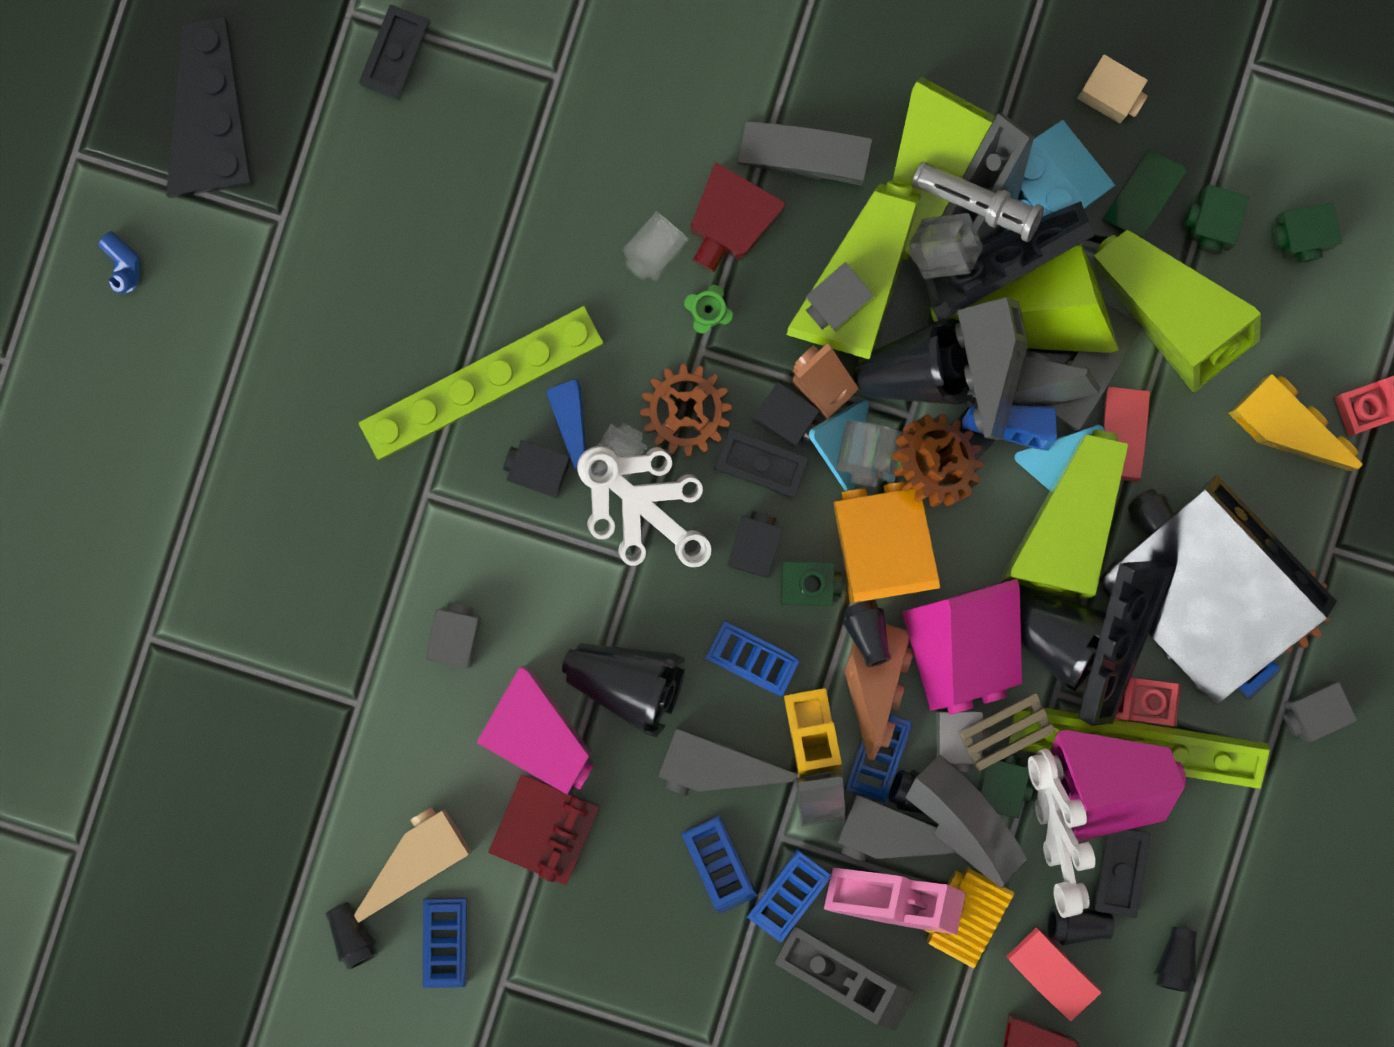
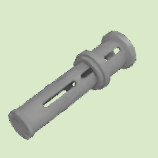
(996, 207)

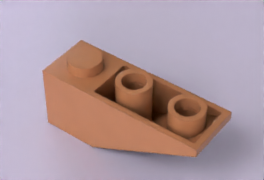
(823, 380)
(877, 689)

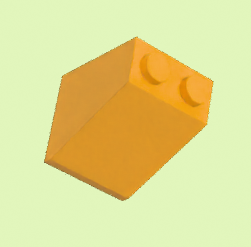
(885, 543)

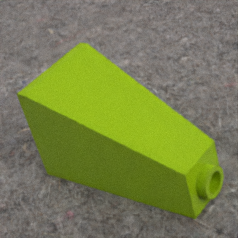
(943, 134)
(875, 255)
(1060, 305)
(1181, 311)
(1071, 530)

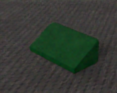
(1145, 194)

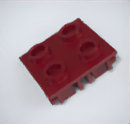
(543, 830)

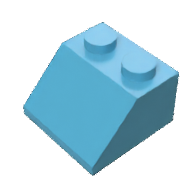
(1062, 172)

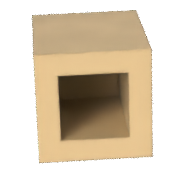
(1114, 90)

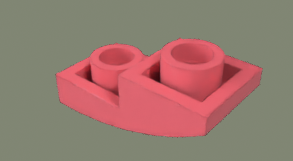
(1367, 406)
(1128, 417)
(1150, 702)
(1053, 974)

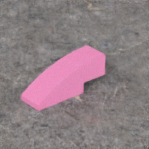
(895, 900)

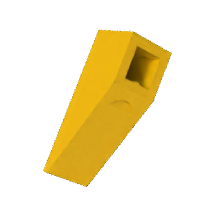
(1282, 422)

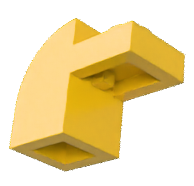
(812, 733)

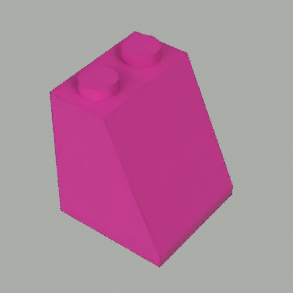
(968, 646)
(537, 735)
(1117, 781)

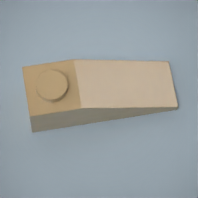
(420, 855)

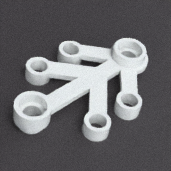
(639, 501)
(1061, 844)

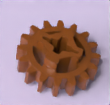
(698, 395)
(931, 460)

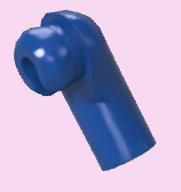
(126, 263)

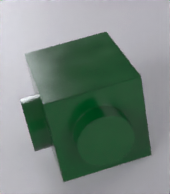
(1216, 219)
(1307, 232)
(809, 583)
(1006, 785)

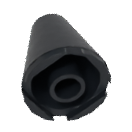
(918, 367)
(1060, 634)
(627, 682)

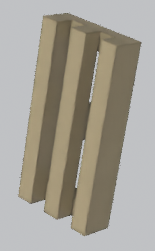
(1039, 715)

